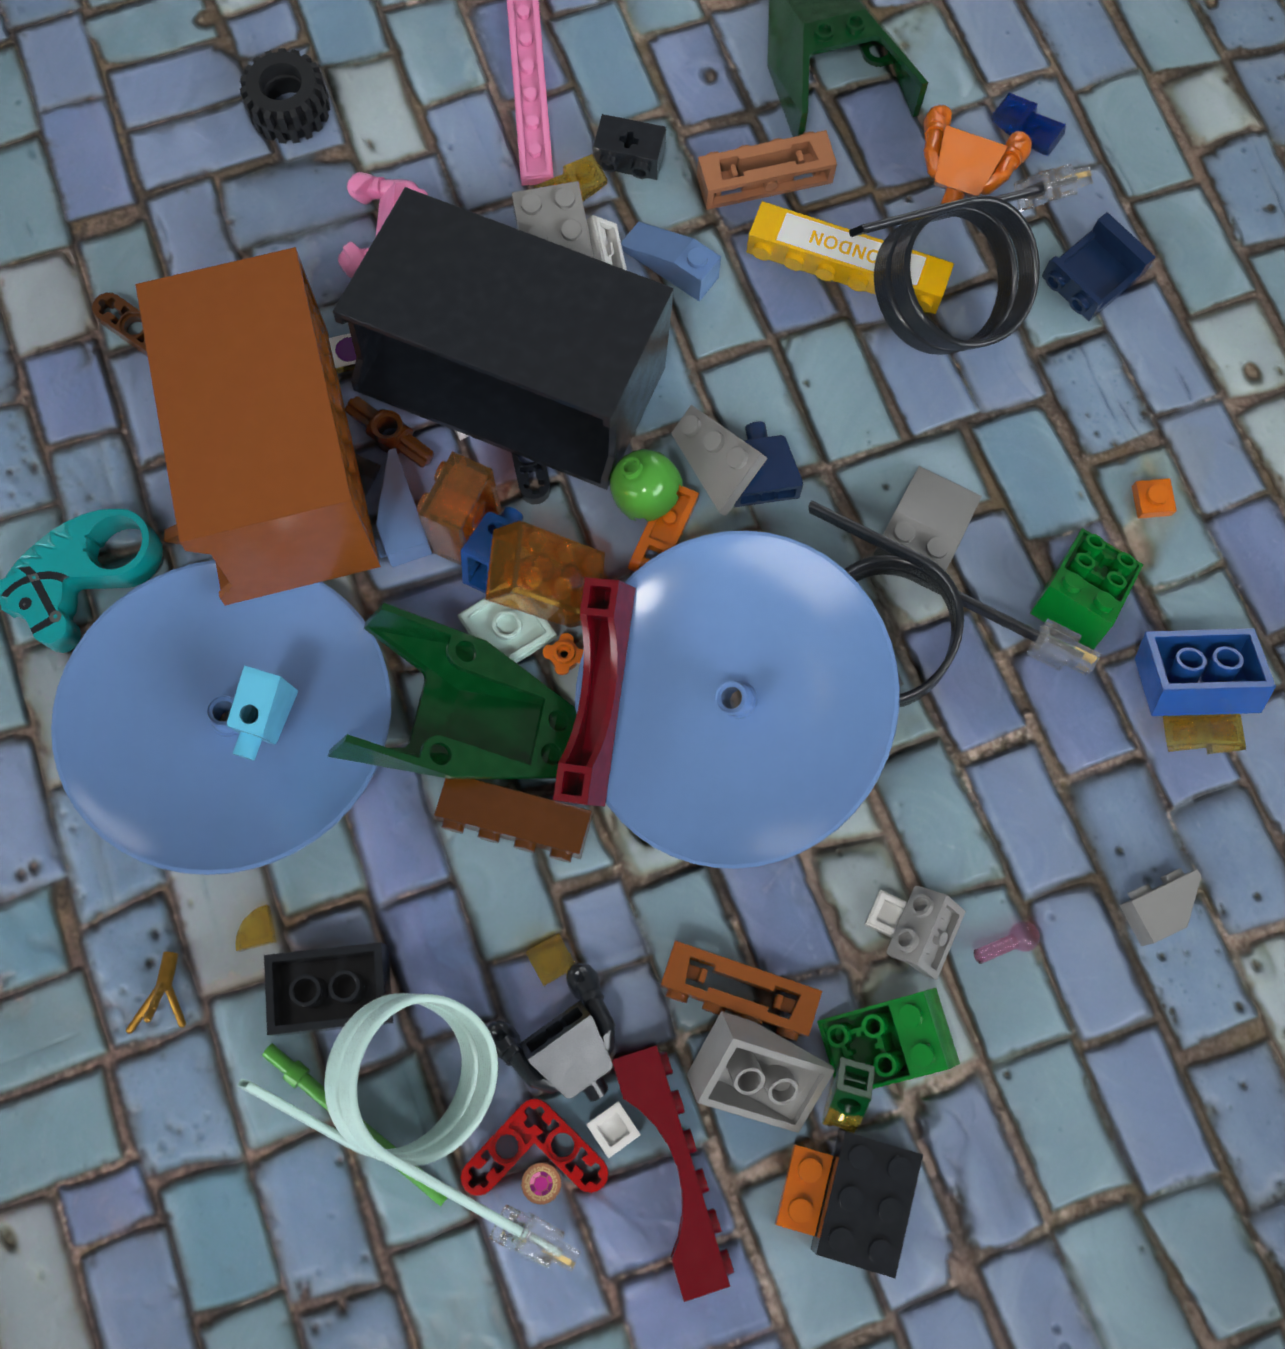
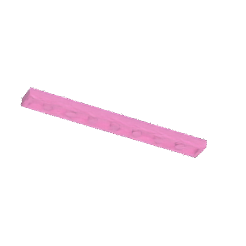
(530, 92)

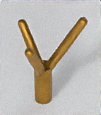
(163, 984)

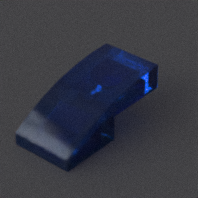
(1021, 115)

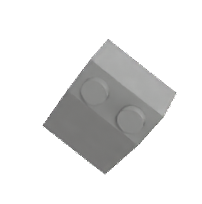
(932, 517)
(757, 1074)

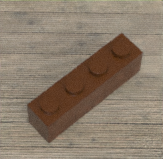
(514, 816)

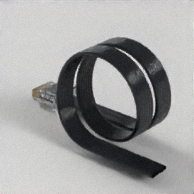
(892, 264)
(1050, 644)

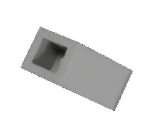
(1164, 909)

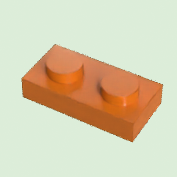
(804, 1190)

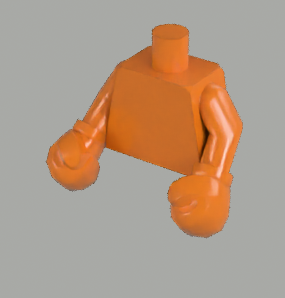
(968, 162)

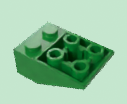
(1088, 588)
(897, 1037)

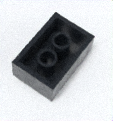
(323, 986)
(867, 1204)

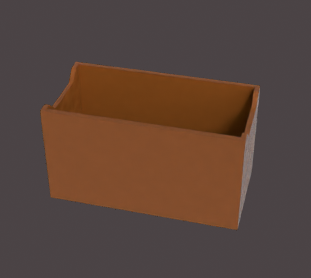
(255, 426)

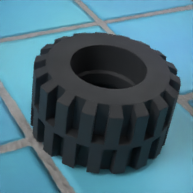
(282, 74)

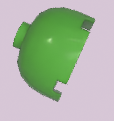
(645, 484)

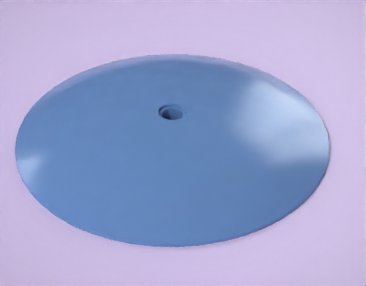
(812, 711)
(145, 736)

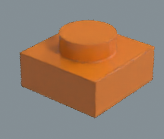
(1154, 498)

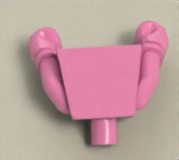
(364, 189)

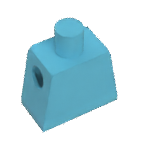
(259, 710)

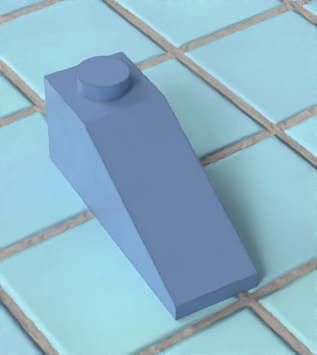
(674, 258)
(397, 519)

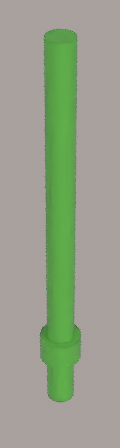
(298, 1075)

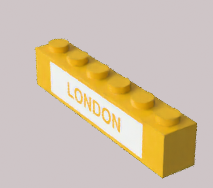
(834, 256)

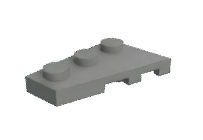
(717, 457)

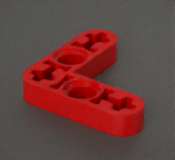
(526, 1138)

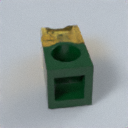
(849, 1095)

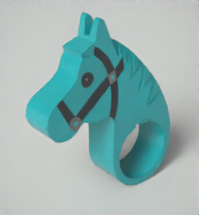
(62, 563)

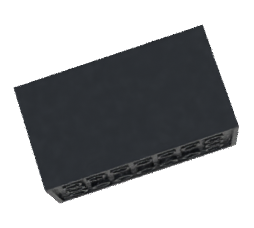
(506, 336)

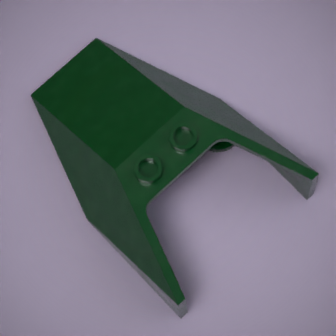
(817, 26)
(475, 709)

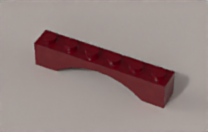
(588, 755)
(695, 1255)

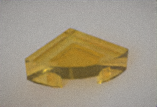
(256, 930)

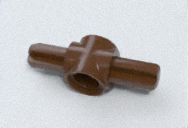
(378, 421)

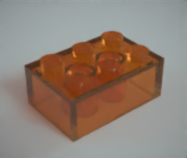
(457, 504)
(540, 572)

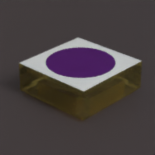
(343, 353)

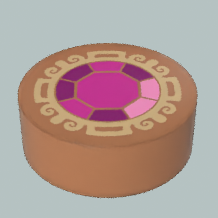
(541, 1183)

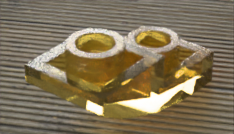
(584, 170)
(1214, 732)

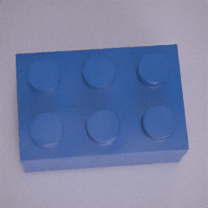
(1204, 672)

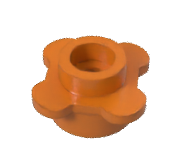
(553, 653)

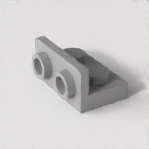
(926, 931)

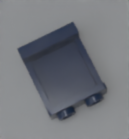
(1098, 267)

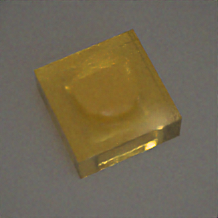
(550, 959)

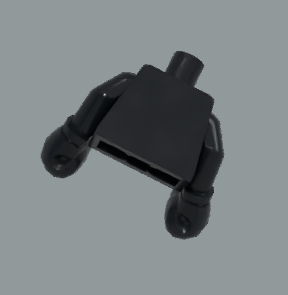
(569, 1050)

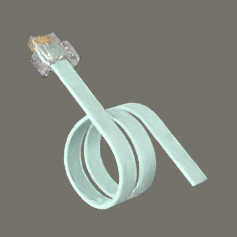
(513, 1229)

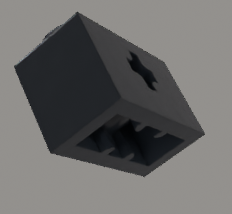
(629, 146)

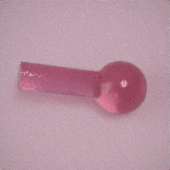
(1022, 936)

